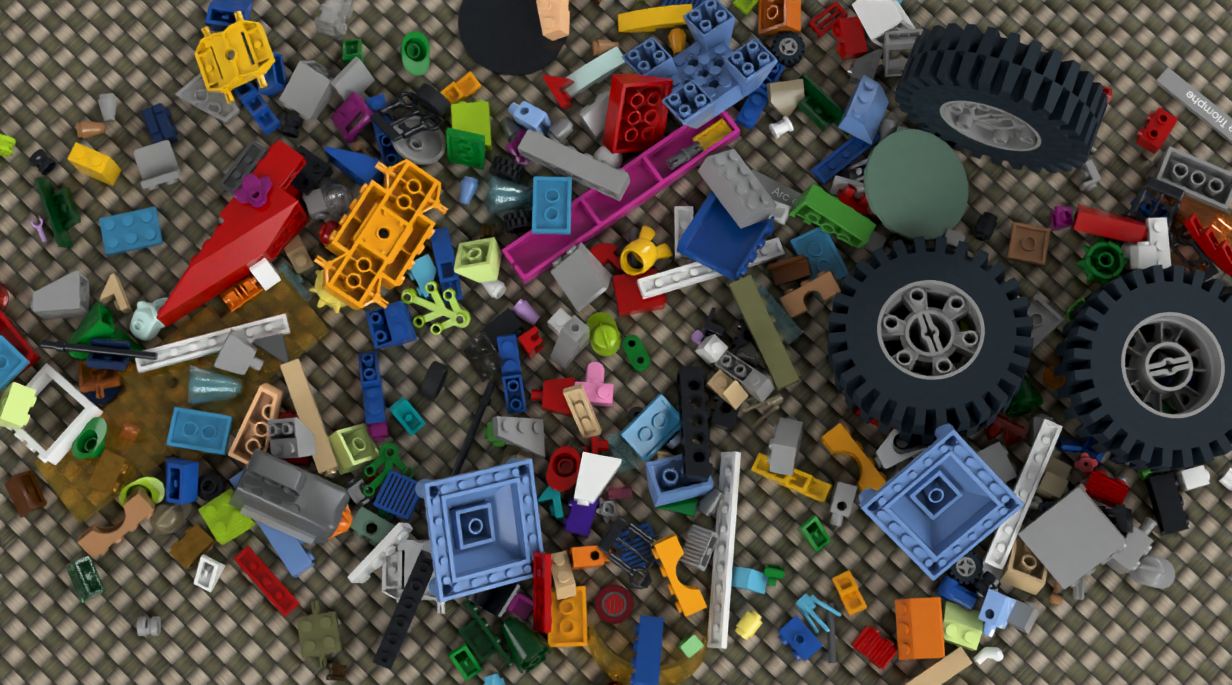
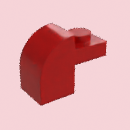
(605, 254)

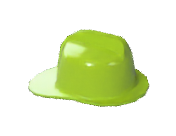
(603, 334)
(150, 485)

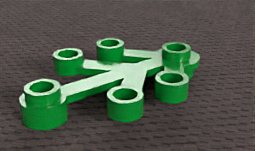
(388, 461)

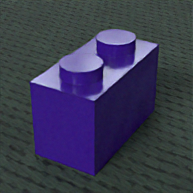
(580, 518)

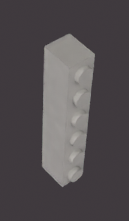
(573, 164)

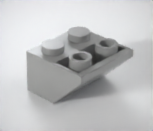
(594, 116)
(290, 438)

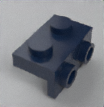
(108, 361)

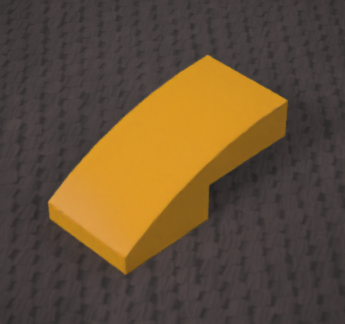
(462, 88)
(849, 593)

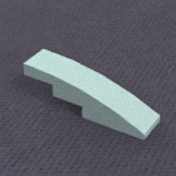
(595, 71)

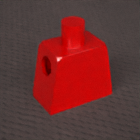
(553, 397)

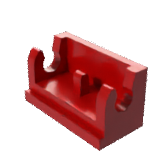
(530, 341)

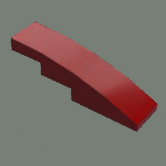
(1217, 251)

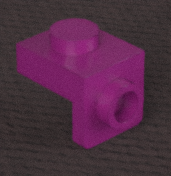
(1061, 218)

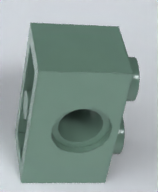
(364, 519)

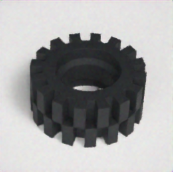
(507, 169)
(518, 221)

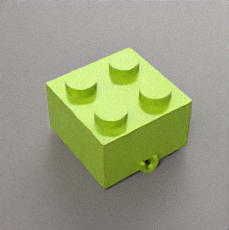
(225, 520)

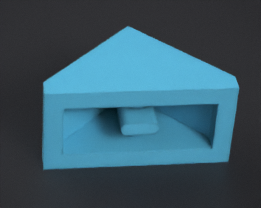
(749, 579)

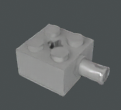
(785, 445)
(1137, 545)

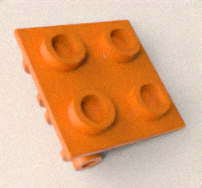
(241, 292)

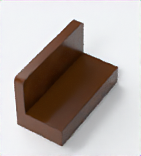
(790, 270)
(25, 493)

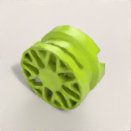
(6, 145)

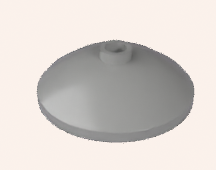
(422, 147)

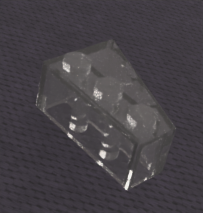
(334, 18)

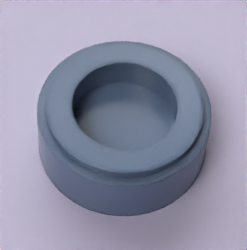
(674, 441)

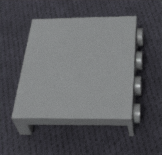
(1073, 537)

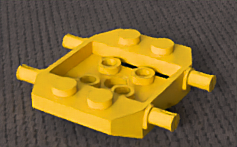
(224, 74)

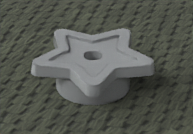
(611, 509)

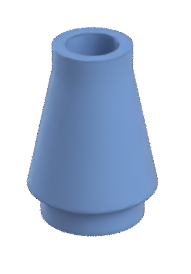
(467, 189)

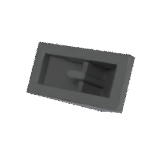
(275, 346)

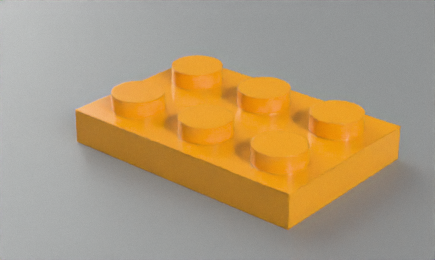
(569, 620)

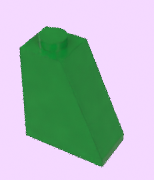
(96, 324)

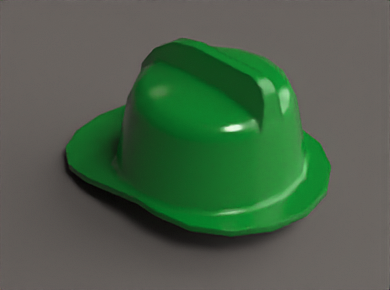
(415, 53)
(91, 440)

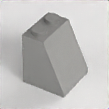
(309, 89)
(580, 276)
(63, 298)

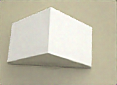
(265, 273)
(208, 573)

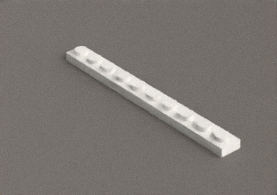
(724, 551)

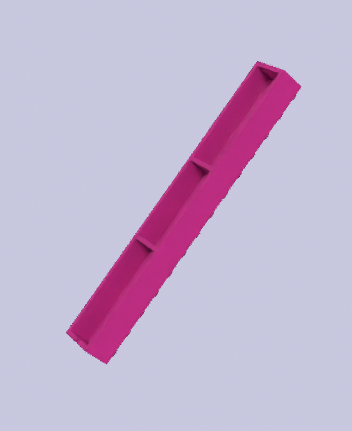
(596, 211)

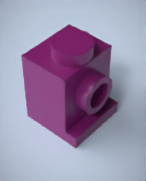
(379, 431)

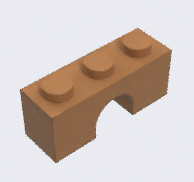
(796, 300)

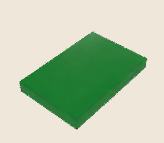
(465, 148)

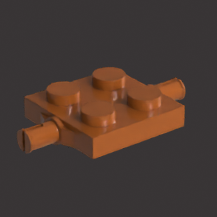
(96, 379)

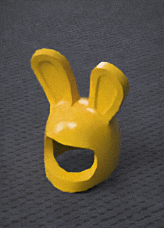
(644, 252)

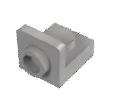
(1090, 173)

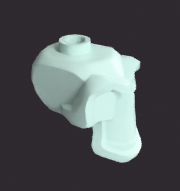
(144, 321)

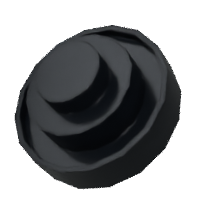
(210, 486)

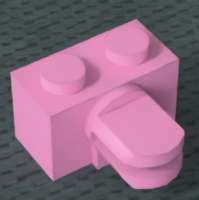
(597, 392)

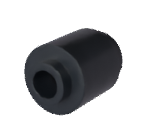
(985, 226)

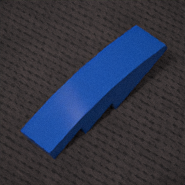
(257, 107)

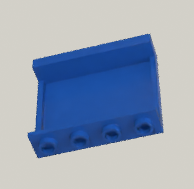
(720, 243)

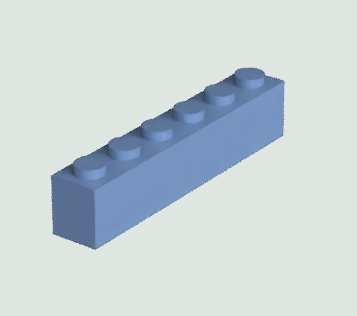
(287, 547)

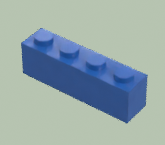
(648, 651)

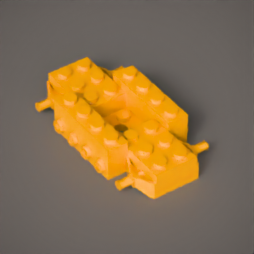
(363, 256)

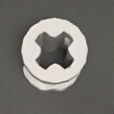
(781, 127)

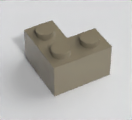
(1054, 480)

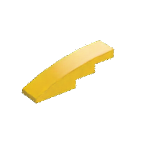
(653, 18)
(798, 482)

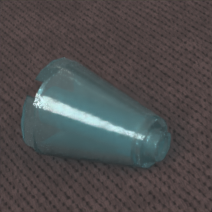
(507, 196)
(211, 386)

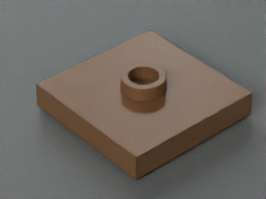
(1028, 244)

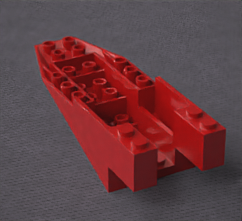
(243, 237)

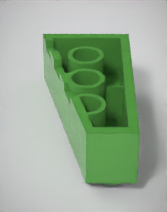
(833, 216)

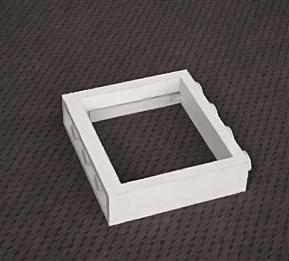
(66, 439)

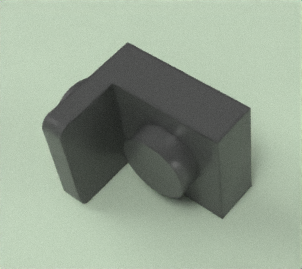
(354, 486)

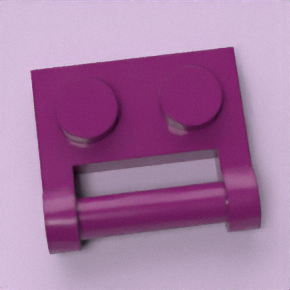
(348, 113)

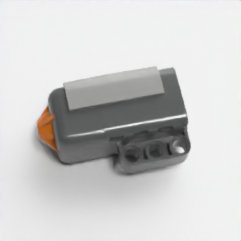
(291, 499)

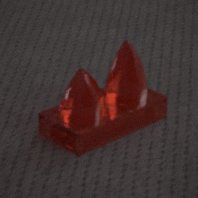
(1013, 433)

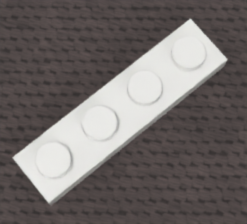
(380, 552)

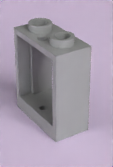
(895, 41)

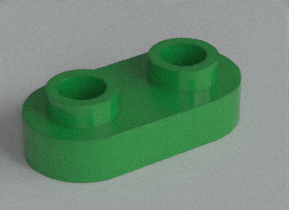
(636, 352)

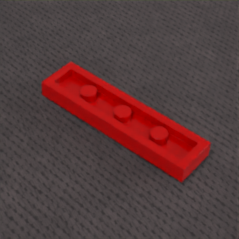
(266, 581)
(542, 591)

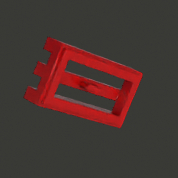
(816, 28)

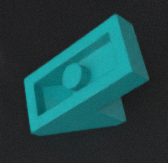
(407, 416)
(552, 495)

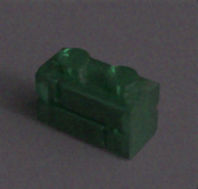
(85, 579)

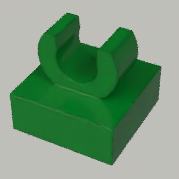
(773, 572)

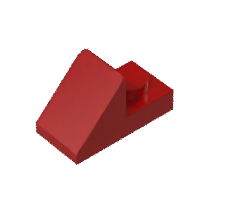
(557, 86)

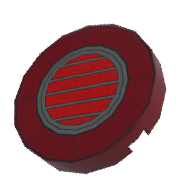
(614, 604)

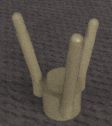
(772, 401)

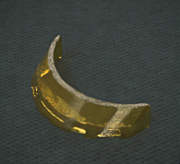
(621, 670)

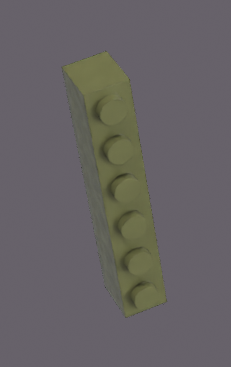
(764, 332)

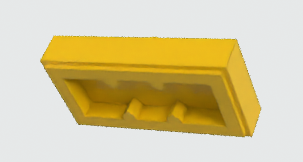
(712, 134)

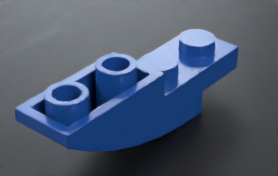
(758, 99)
(388, 153)
(445, 262)
(511, 374)
(372, 387)

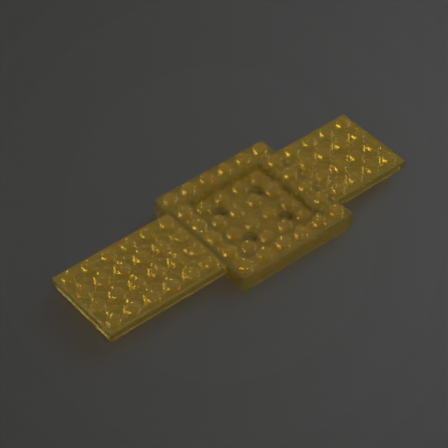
(152, 401)

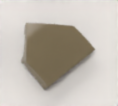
(785, 95)

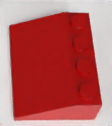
(635, 112)

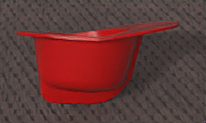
(563, 468)

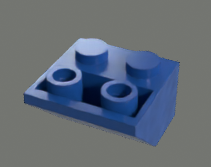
(221, 13)
(391, 325)
(181, 480)

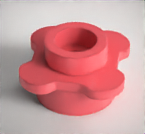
(1085, 458)

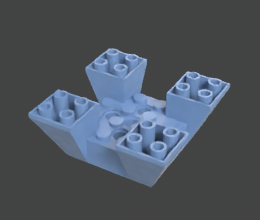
(707, 73)

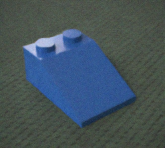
(355, 165)

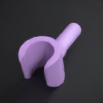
(39, 228)
(697, 336)

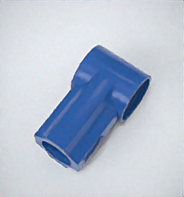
(952, 591)

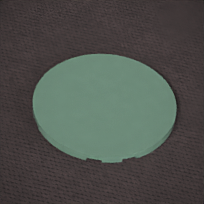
(916, 184)

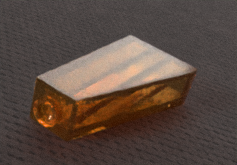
(1208, 216)

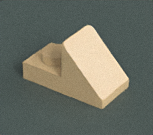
(299, 256)
(114, 290)
(728, 389)

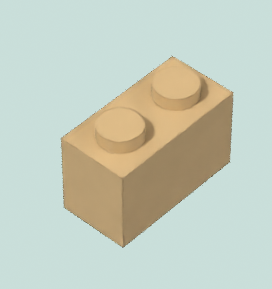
(562, 576)

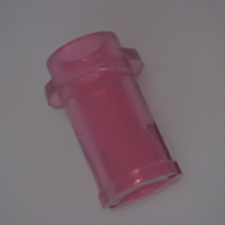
(619, 493)

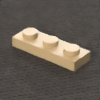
(582, 411)

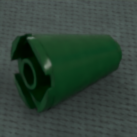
(1025, 399)
(524, 645)

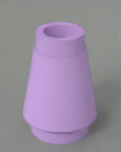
(525, 311)

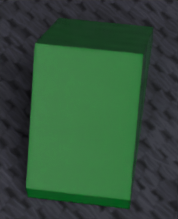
(352, 49)
(814, 533)
(465, 661)

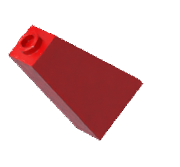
(1108, 225)

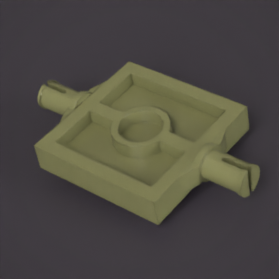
(319, 634)

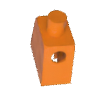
(580, 557)

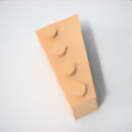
(554, 18)
(254, 428)

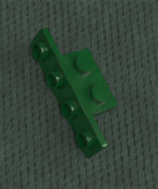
(819, 105)
(60, 211)
(480, 639)

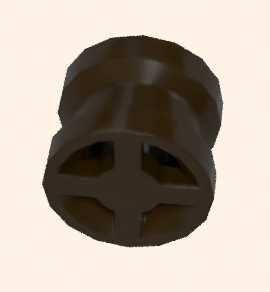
(487, 231)
(336, 672)

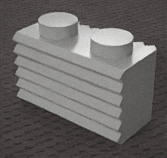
(698, 547)

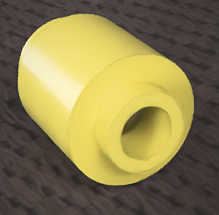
(748, 624)

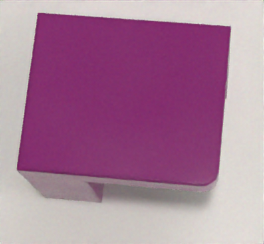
(521, 606)

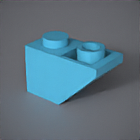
(423, 272)

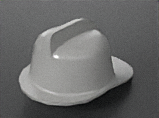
(1154, 572)

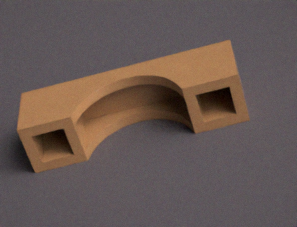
(98, 538)

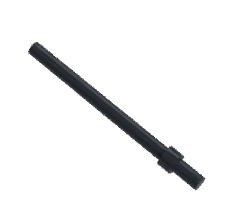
(63, 346)
(484, 402)

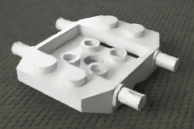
(393, 570)

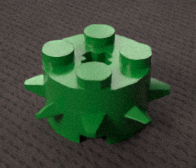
(1110, 254)

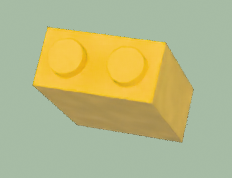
(94, 164)

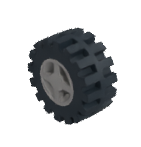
(789, 42)
(972, 569)

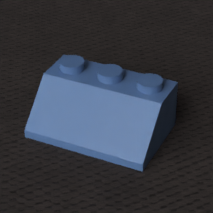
(864, 110)
(667, 481)

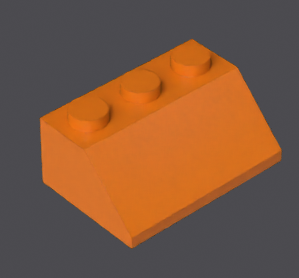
(779, 16)
(919, 628)

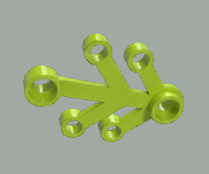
(438, 308)

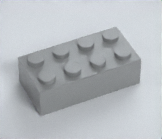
(1196, 177)
(737, 188)

